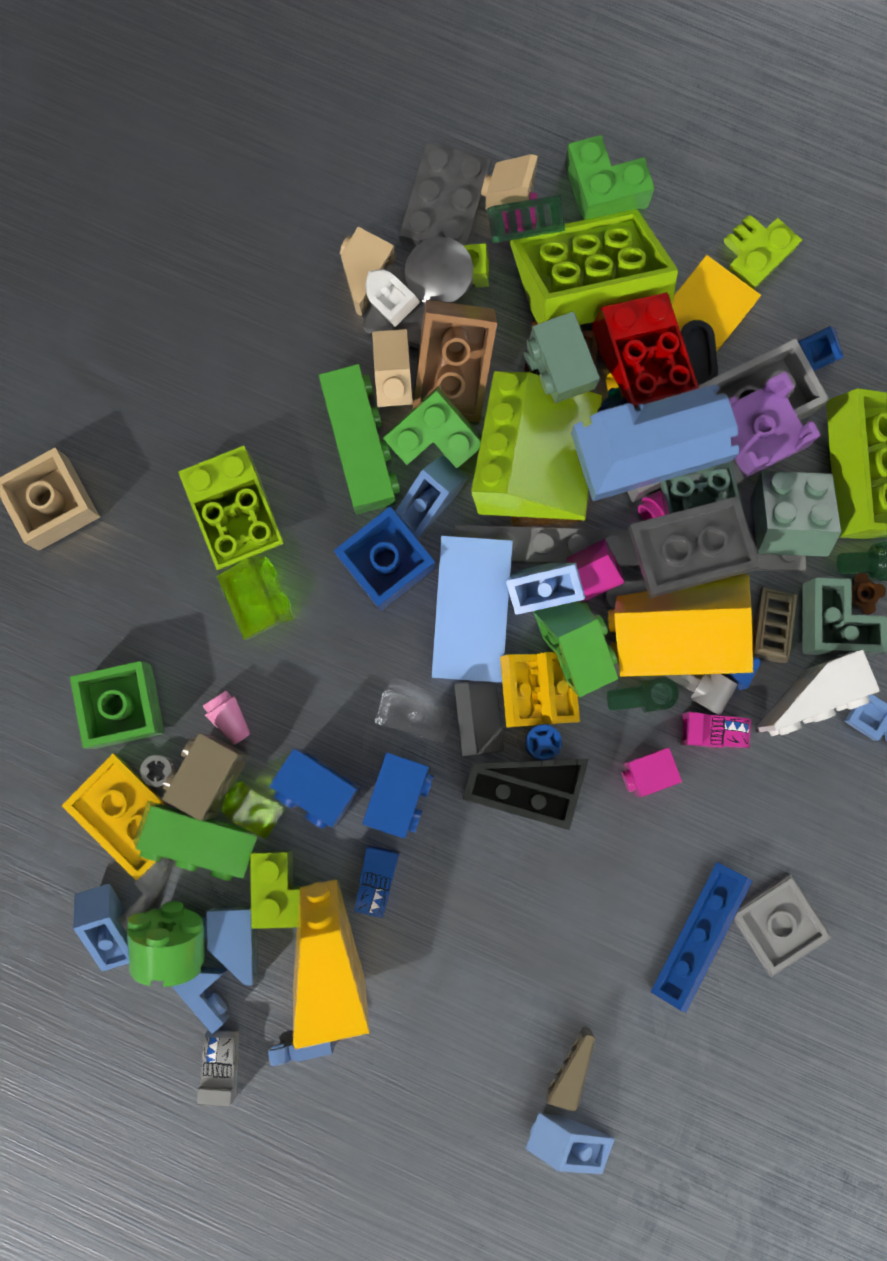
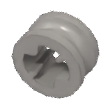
(146, 770)

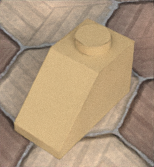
(510, 181)
(362, 254)
(392, 368)

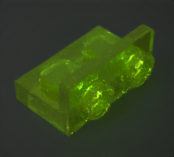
(255, 596)

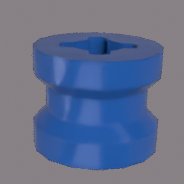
(548, 745)

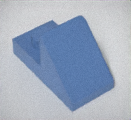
(206, 1006)

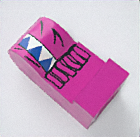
(715, 731)

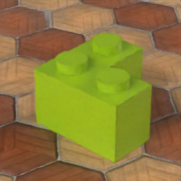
(273, 890)

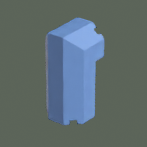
(656, 441)

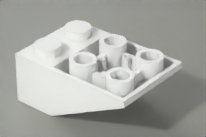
(821, 688)

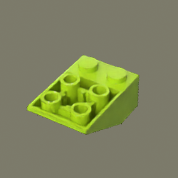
(231, 507)

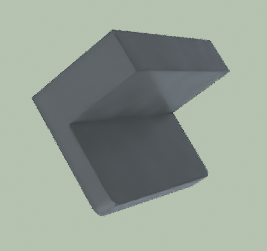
(479, 718)

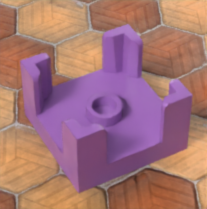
(768, 427)

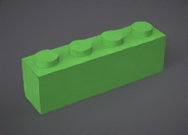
(357, 439)

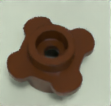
(874, 592)

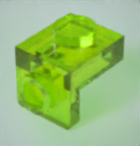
(252, 809)

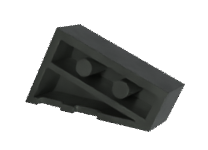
(529, 789)

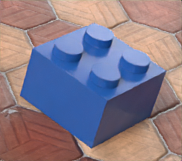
(385, 559)
(315, 788)
(397, 796)

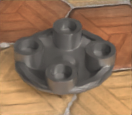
(439, 270)

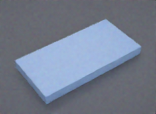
(471, 608)

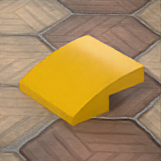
(536, 691)

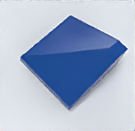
(822, 348)

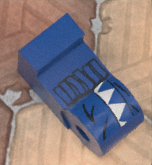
(376, 881)

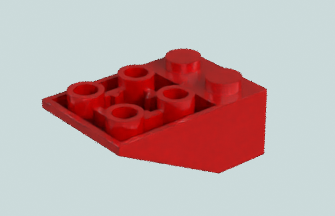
(644, 349)

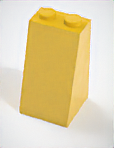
(685, 630)
(327, 970)

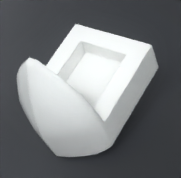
(389, 295)

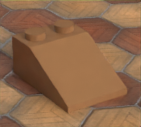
(455, 354)

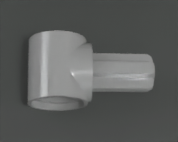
(708, 690)

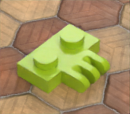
(759, 249)

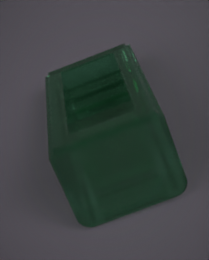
(496, 221)

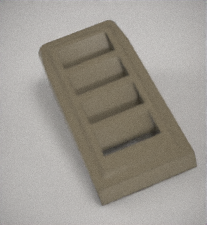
(782, 653)
(570, 1078)

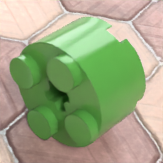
(165, 945)

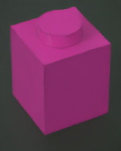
(597, 569)
(651, 773)

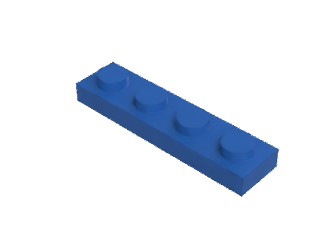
(701, 937)

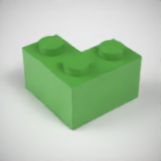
(603, 187)
(438, 422)
(579, 645)

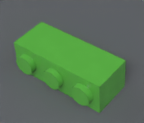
(193, 842)

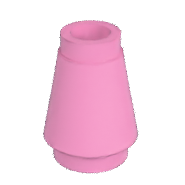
(227, 717)

